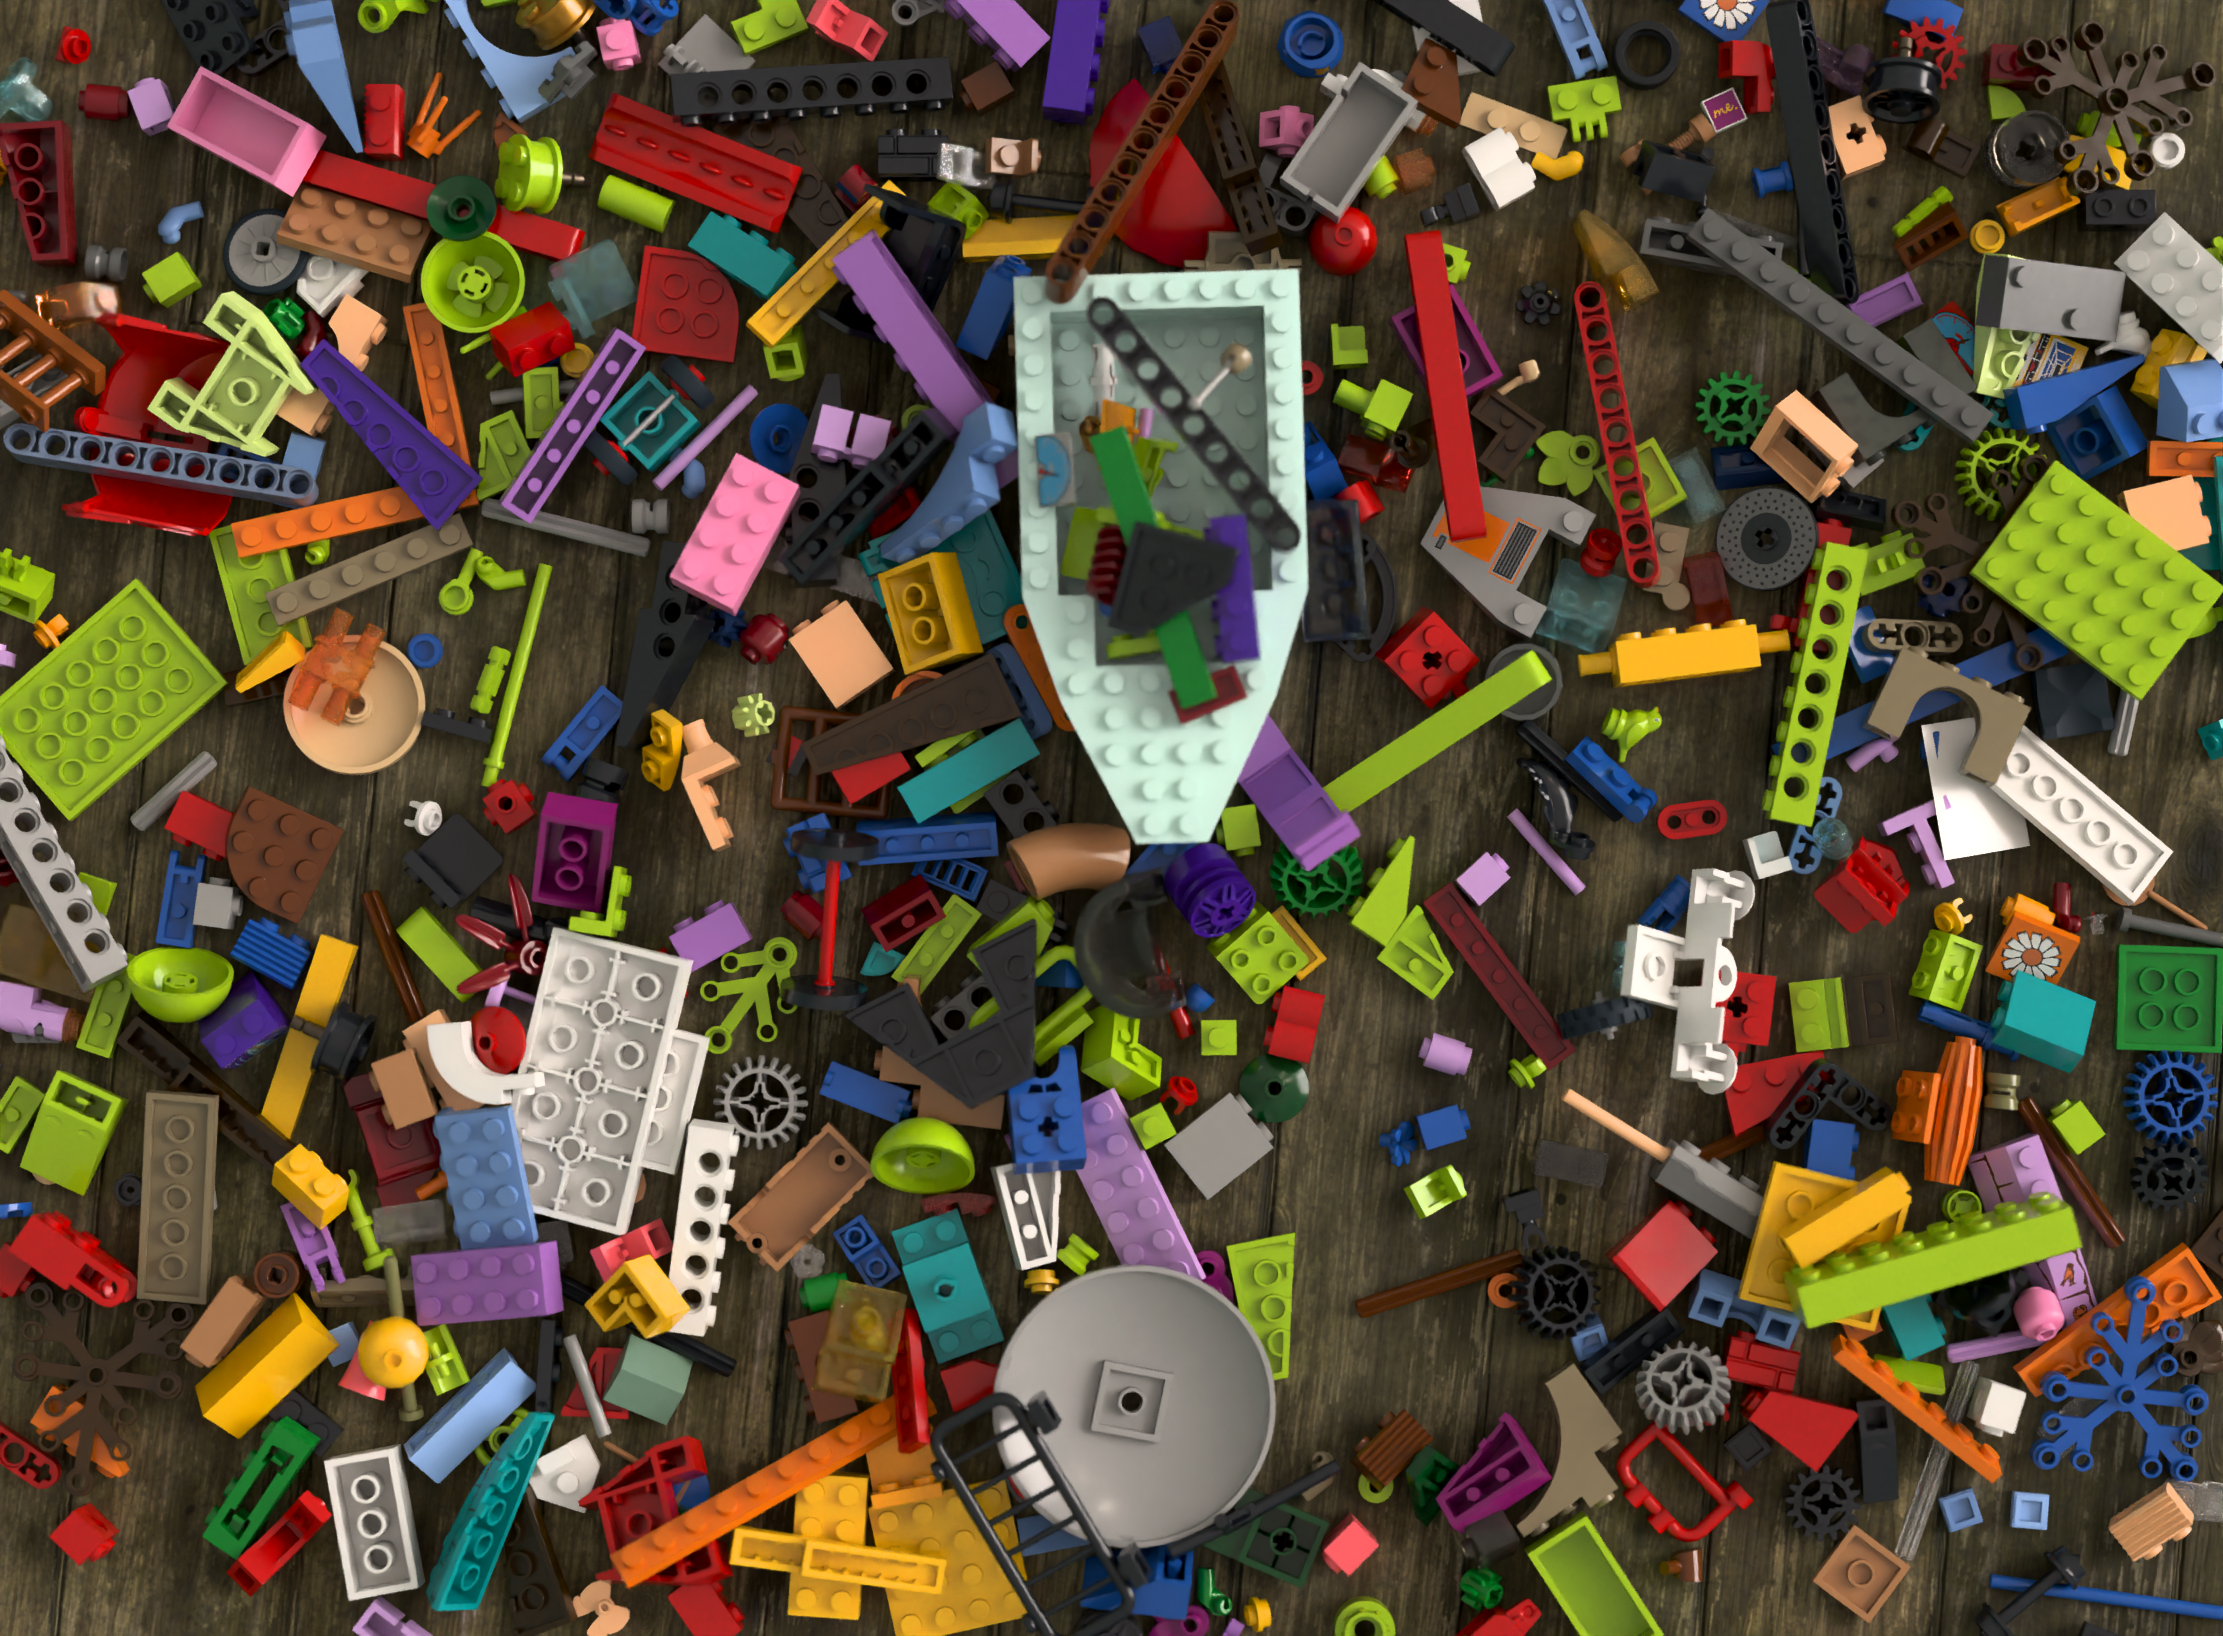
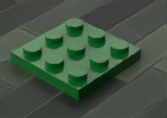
(2168, 998)

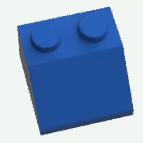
(2097, 435)

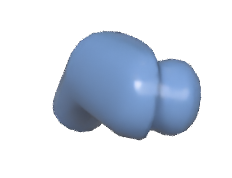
(693, 477)

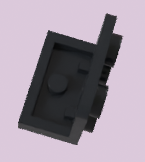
(453, 862)

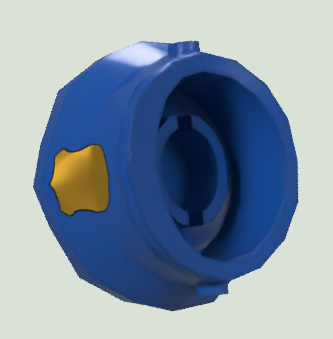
(1310, 44)

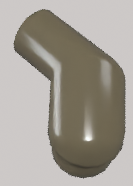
(1318, 1459)

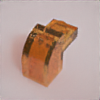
(77, 303)

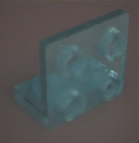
(1582, 607)

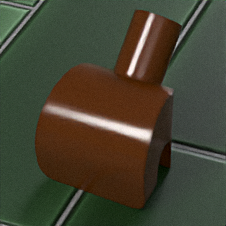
(1684, 1565)

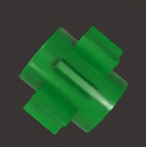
(285, 317)
(1481, 1588)

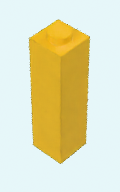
(1845, 1216)

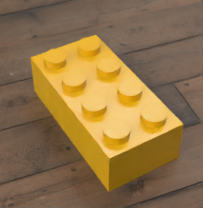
(834, 1511)

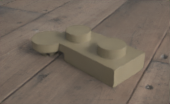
(1671, 547)

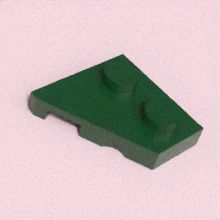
(1426, 1479)

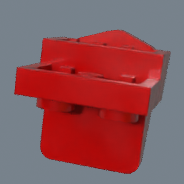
(1864, 886)

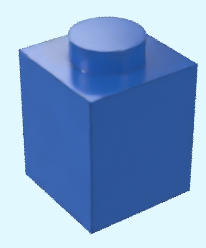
(1442, 1126)

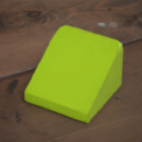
(101, 890)

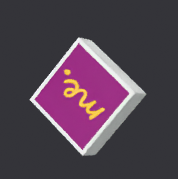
(1723, 110)

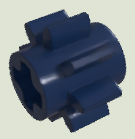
(726, 626)

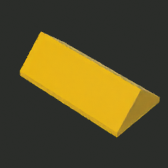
(265, 1367)

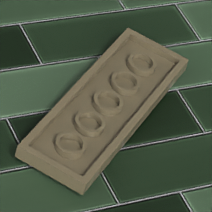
(177, 1196)

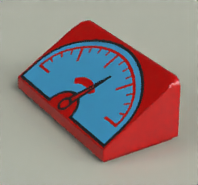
(1958, 333)

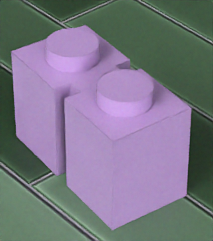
(833, 431)
(385, 1620)

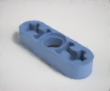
(1033, 710)
(1813, 852)

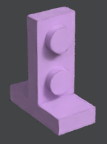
(1922, 840)

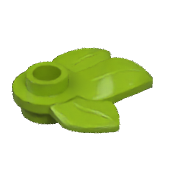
(1562, 462)

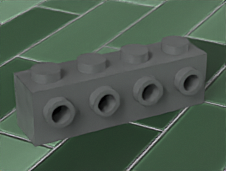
(1667, 245)

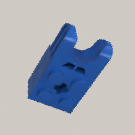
(1053, 1105)

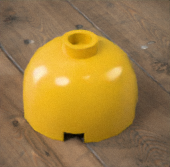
(392, 1352)

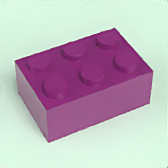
(1476, 360)
(574, 852)

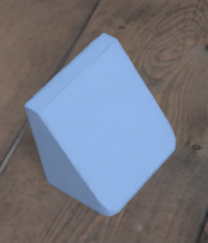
(348, 1339)

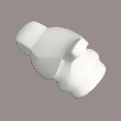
(2130, 337)

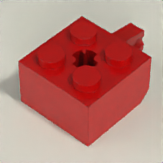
(1448, 662)
(1754, 1021)
(1501, 1622)

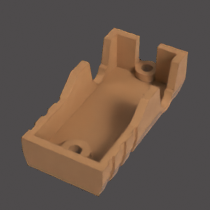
(801, 1197)

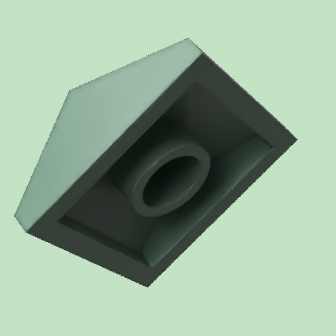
(648, 1380)

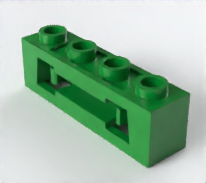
(228, 1531)

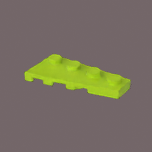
(1264, 1293)

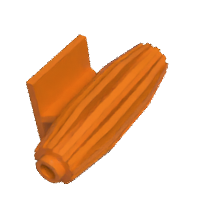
(1942, 1110)

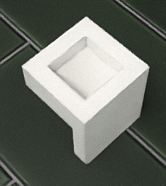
(1766, 855)

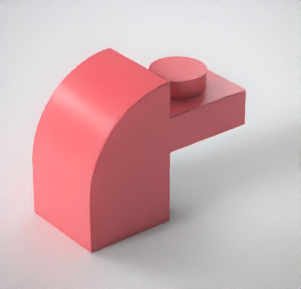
(847, 29)
(645, 1240)

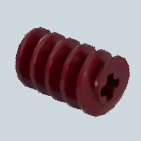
(1106, 565)

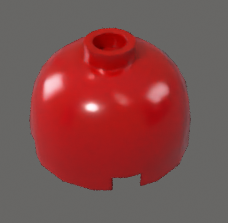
(1345, 246)

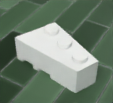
(1029, 1213)

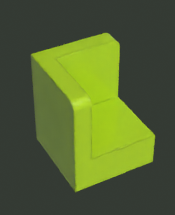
(1348, 347)

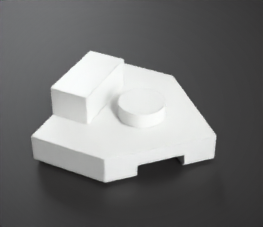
(327, 282)
(566, 1474)

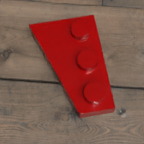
(1763, 1086)

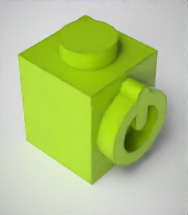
(788, 357)

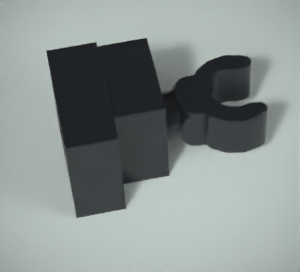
(1459, 206)
(1527, 1208)

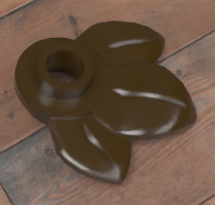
(2202, 1344)

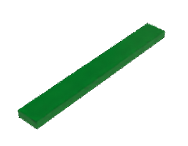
(1133, 504)

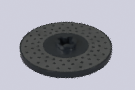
(1793, 534)

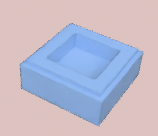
(2029, 1510)

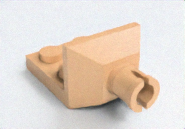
(703, 763)

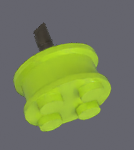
(533, 174)

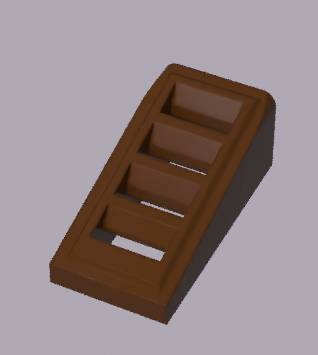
(1945, 240)

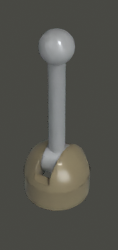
(1233, 360)

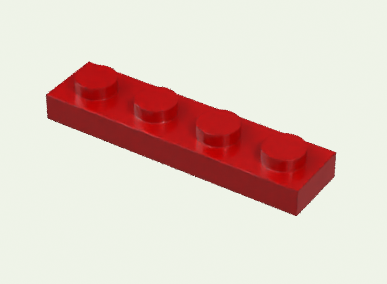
(909, 1387)

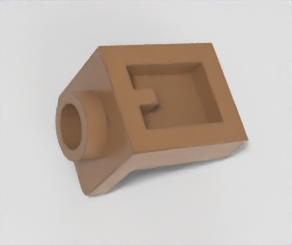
(1012, 157)

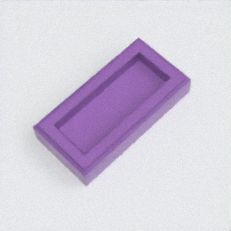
(1887, 301)

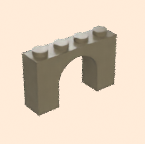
(1995, 715)

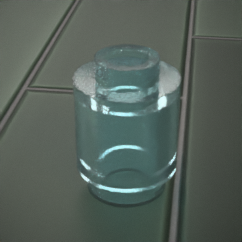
(1827, 830)

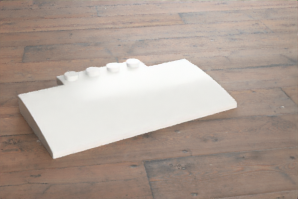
(612, 1074)

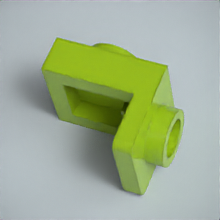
(1435, 1191)

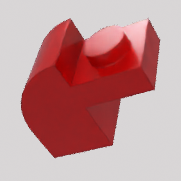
(1755, 65)

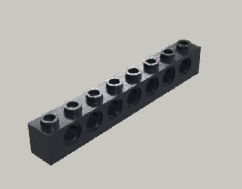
(931, 72)

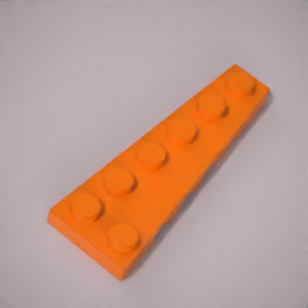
(2180, 1291)

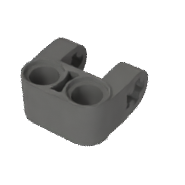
(1282, 202)

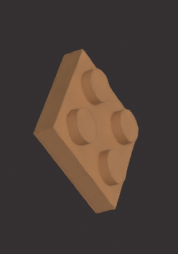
(1860, 1573)

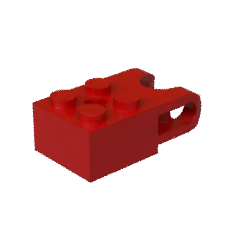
(74, 1259)

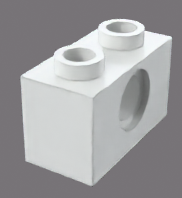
(1995, 1406)

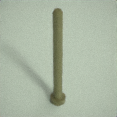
(411, 1410)

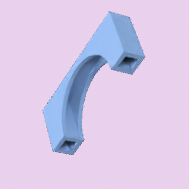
(513, 74)

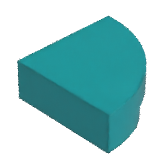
(881, 962)

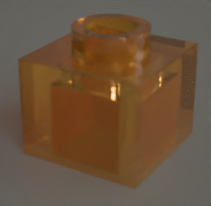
(1414, 170)

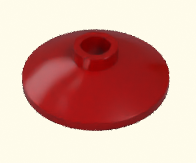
(505, 1035)

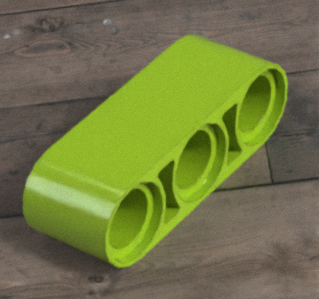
(439, 950)

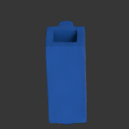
(867, 1092)

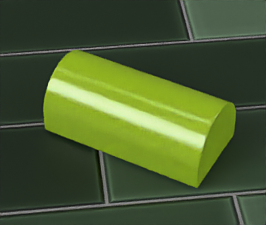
(635, 203)

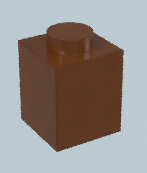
(986, 89)

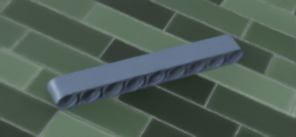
(148, 454)

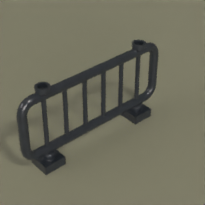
(1041, 1415)

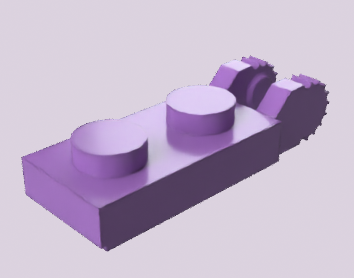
(313, 1245)

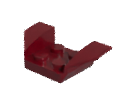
(399, 1157)

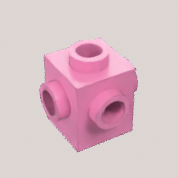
(1285, 130)

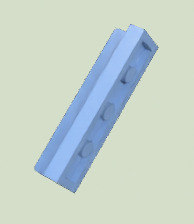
(470, 1416)

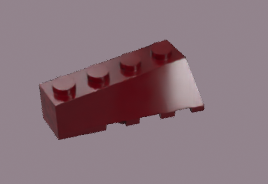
(43, 185)

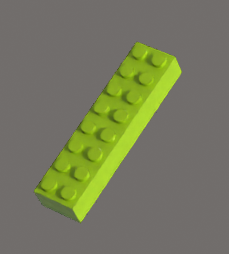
(1932, 1259)

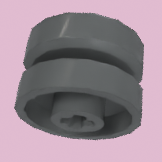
(1541, 699)

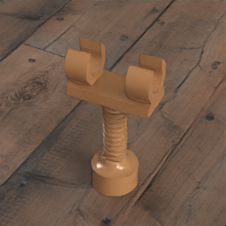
(1699, 129)

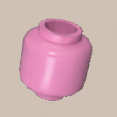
(2038, 1313)

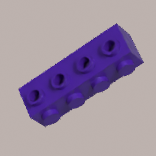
(1235, 603)

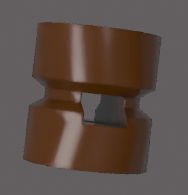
(280, 1274)

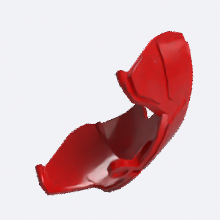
(147, 360)

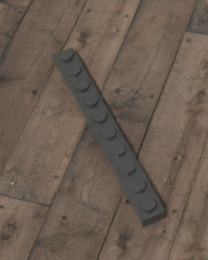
(1839, 326)

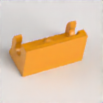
(2036, 206)

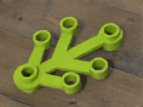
(753, 990)

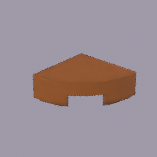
(505, 128)

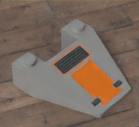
(1495, 565)

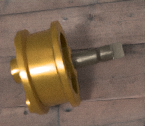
(556, 21)

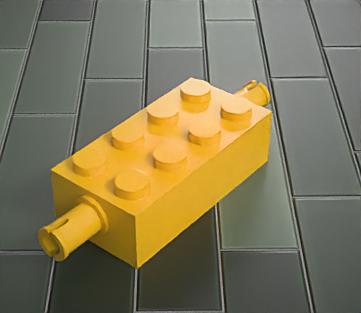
(1684, 655)

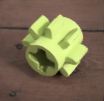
(753, 715)

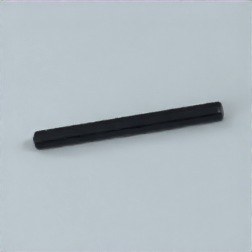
(674, 1341)

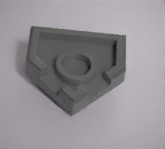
(570, 74)

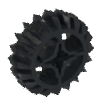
(1575, 1277)

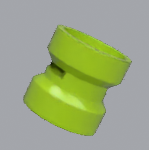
(1965, 1203)

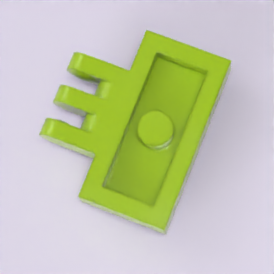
(1584, 105)

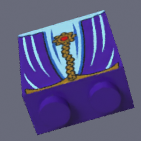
(243, 1023)

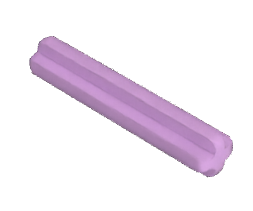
(1989, 1346)

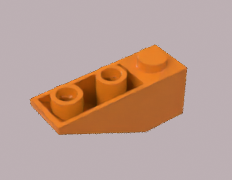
(100, 1452)

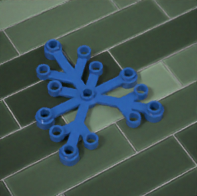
(2131, 1353)

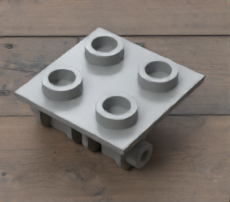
(704, 50)

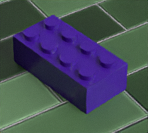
(1074, 60)

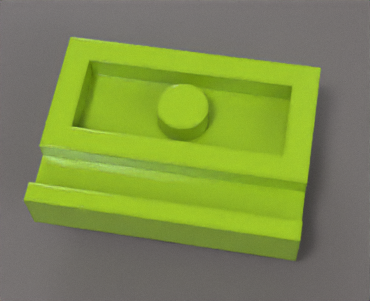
(1818, 1014)

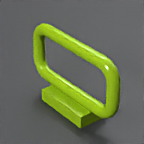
(1059, 1026)

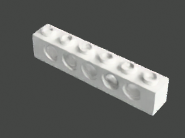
(702, 1138)

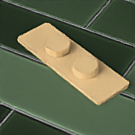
(1528, 130)

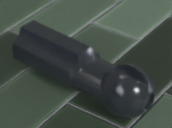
(501, 916)

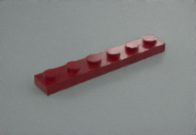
(1498, 975)

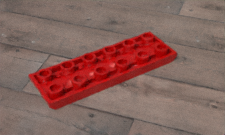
(695, 163)

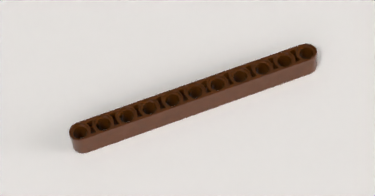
(1216, 31)

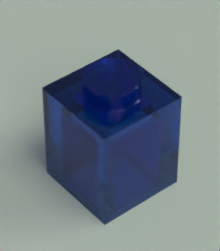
(1160, 44)

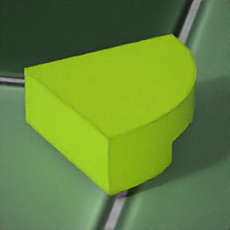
(2002, 103)

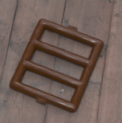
(812, 803)

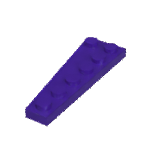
(410, 453)

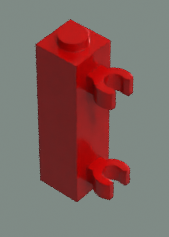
(1829, 531)

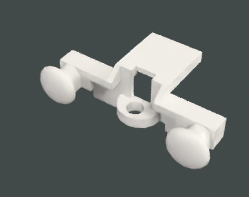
(1648, 974)

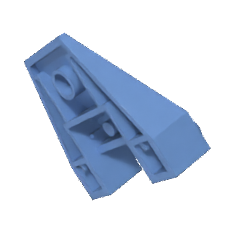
(322, 60)

